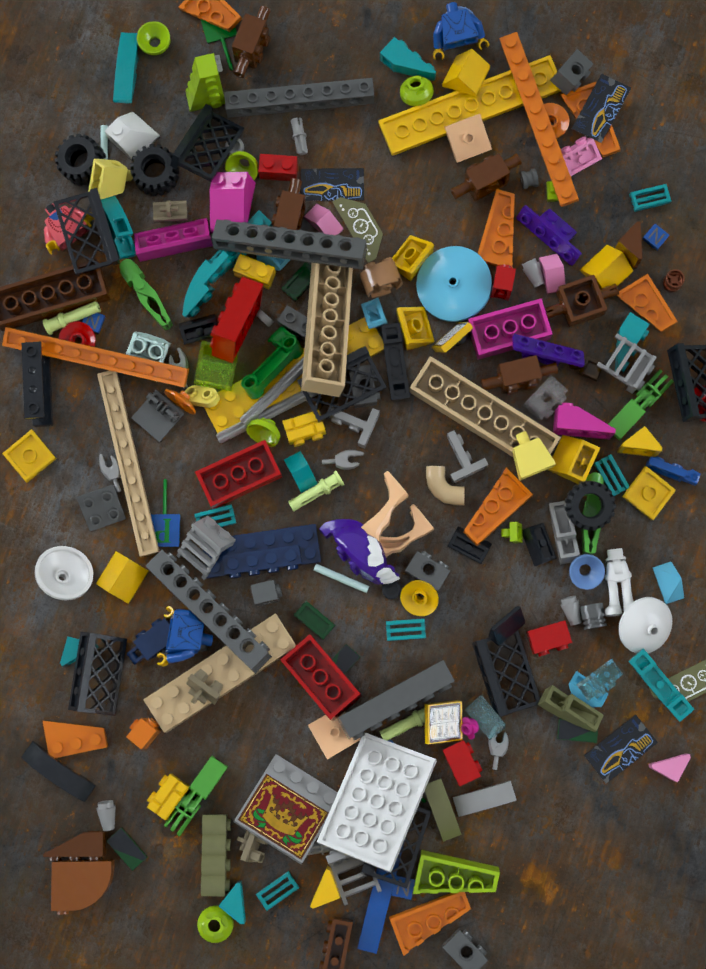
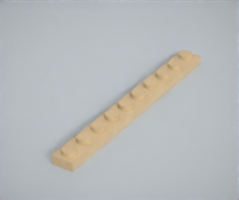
(128, 463)

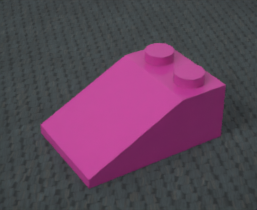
(231, 197)
(576, 422)

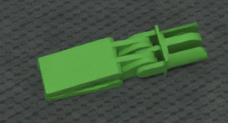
(135, 278)
(633, 411)
(591, 508)
(202, 786)

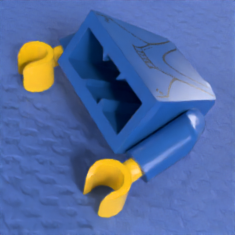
(457, 29)
(184, 636)

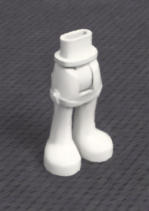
(617, 571)

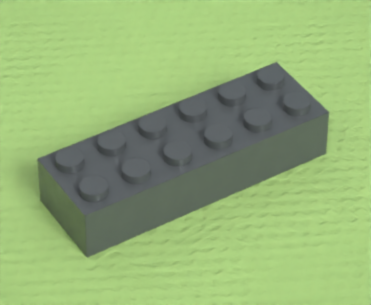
(396, 699)

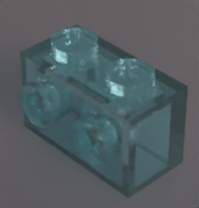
(600, 679)

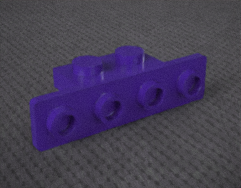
(552, 232)
(547, 352)

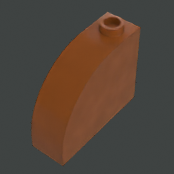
(79, 883)

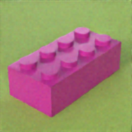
(494, 331)

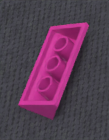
(173, 239)

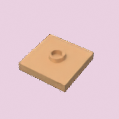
(468, 138)
(330, 736)

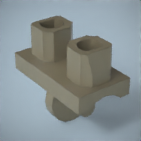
(170, 211)
(201, 691)
(250, 846)

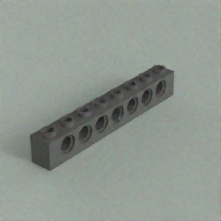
(299, 97)
(281, 248)
(256, 658)

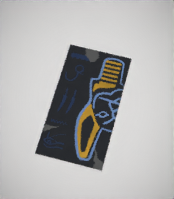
(601, 108)
(332, 183)
(620, 749)

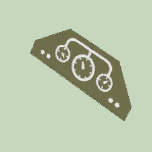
(360, 224)
(690, 682)

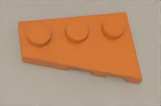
(212, 11)
(648, 303)
(71, 739)

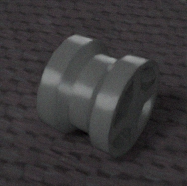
(529, 178)

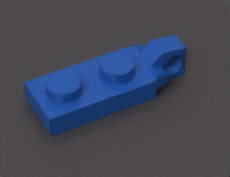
(673, 471)

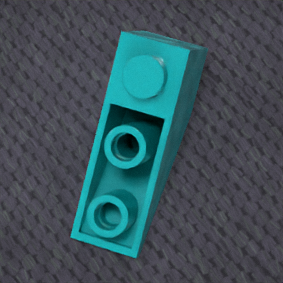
(404, 61)
(634, 330)

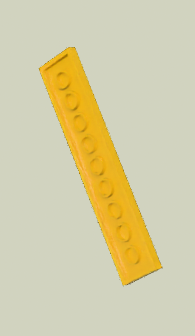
(494, 98)
(236, 402)

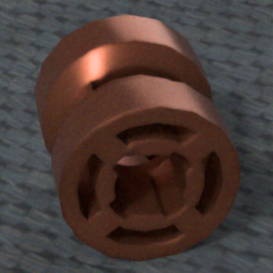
(677, 279)

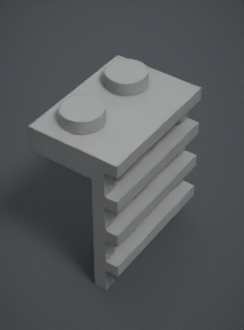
(641, 367)
(211, 539)
(342, 863)

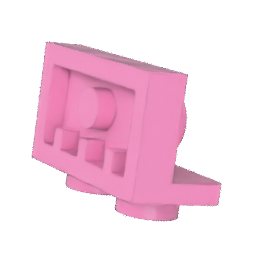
(580, 155)

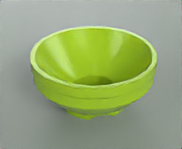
(150, 31)
(416, 95)
(233, 164)
(262, 430)
(225, 920)

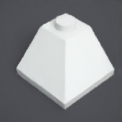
(131, 134)

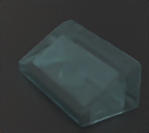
(486, 717)

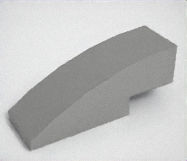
(563, 533)
(484, 798)

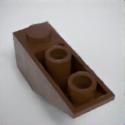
(87, 844)

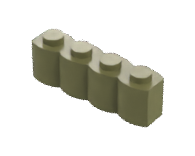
(214, 855)

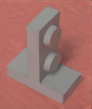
(356, 424)
(464, 459)

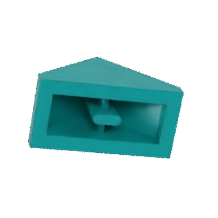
(300, 471)
(70, 651)
(234, 903)

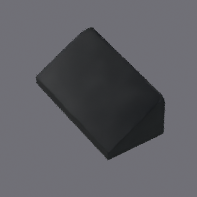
(197, 329)
(538, 544)
(463, 545)
(507, 626)

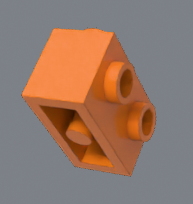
(143, 732)

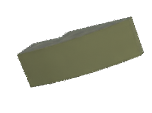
(570, 709)
(442, 810)

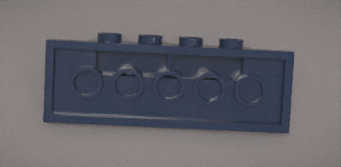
(268, 552)

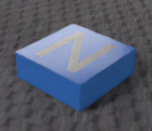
(655, 237)
(95, 322)
(402, 892)

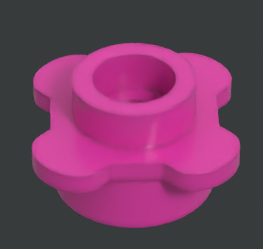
(469, 727)

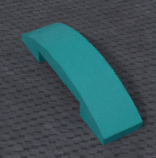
(661, 685)

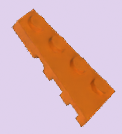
(575, 102)
(497, 240)
(503, 501)
(427, 919)

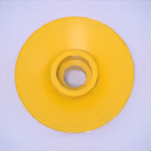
(419, 605)

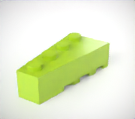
(204, 84)
(451, 874)

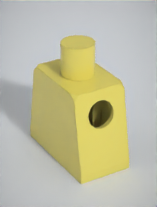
(109, 177)
(531, 456)

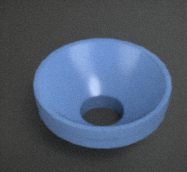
(591, 579)

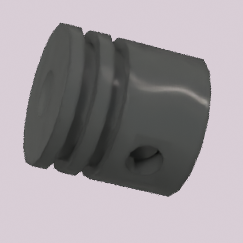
(593, 616)

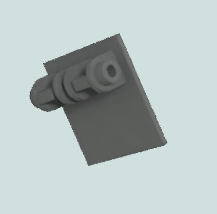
(157, 415)
(101, 507)

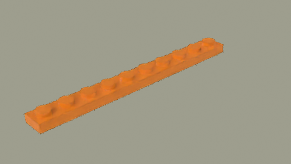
(539, 119)
(99, 357)

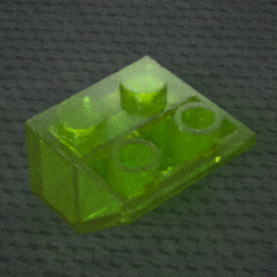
(214, 371)

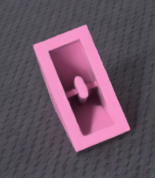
(323, 220)
(552, 272)
(672, 767)

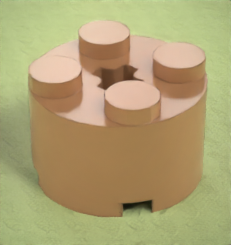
(380, 278)

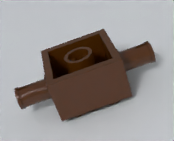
(251, 41)
(486, 177)
(290, 207)
(585, 290)
(519, 375)

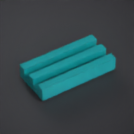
(651, 204)
(604, 460)
(218, 510)
(407, 637)
(291, 881)

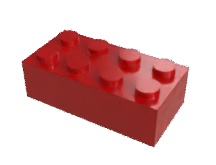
(236, 319)
(238, 474)
(321, 678)

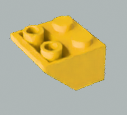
(574, 458)

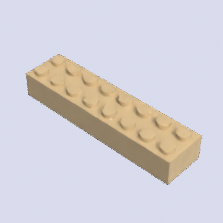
(327, 329)
(476, 408)
(173, 703)

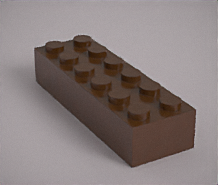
(50, 294)

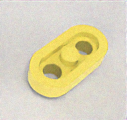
(200, 397)

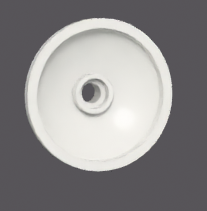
(64, 563)
(638, 622)

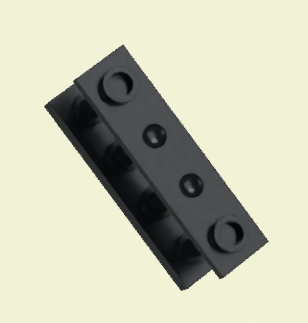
(37, 385)

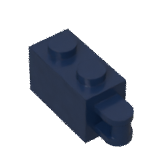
(150, 642)

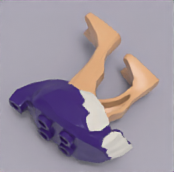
(365, 546)

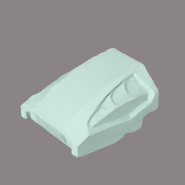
(148, 347)

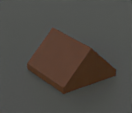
(631, 245)

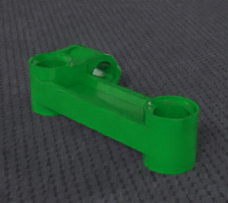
(287, 350)

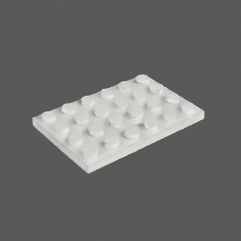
(377, 802)

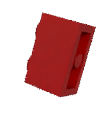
(278, 167)
(503, 282)
(549, 637)
(462, 763)

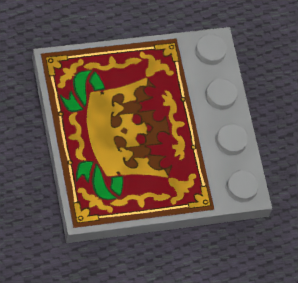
(287, 809)

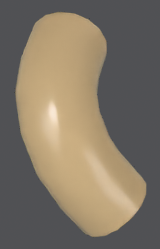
(441, 489)

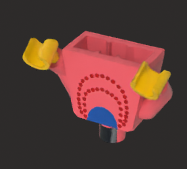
(53, 233)

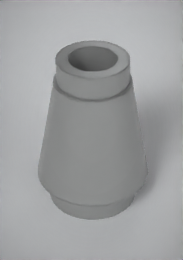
(533, 271)
(571, 608)
(106, 814)

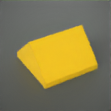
(467, 73)
(412, 256)
(608, 266)
(414, 327)
(641, 444)
(122, 577)
(327, 890)

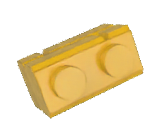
(254, 270)
(304, 428)
(168, 796)

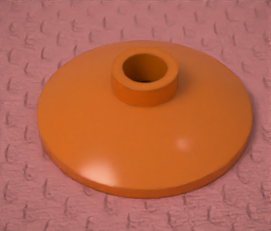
(558, 117)
(181, 399)

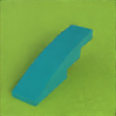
(126, 68)

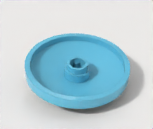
(459, 300)

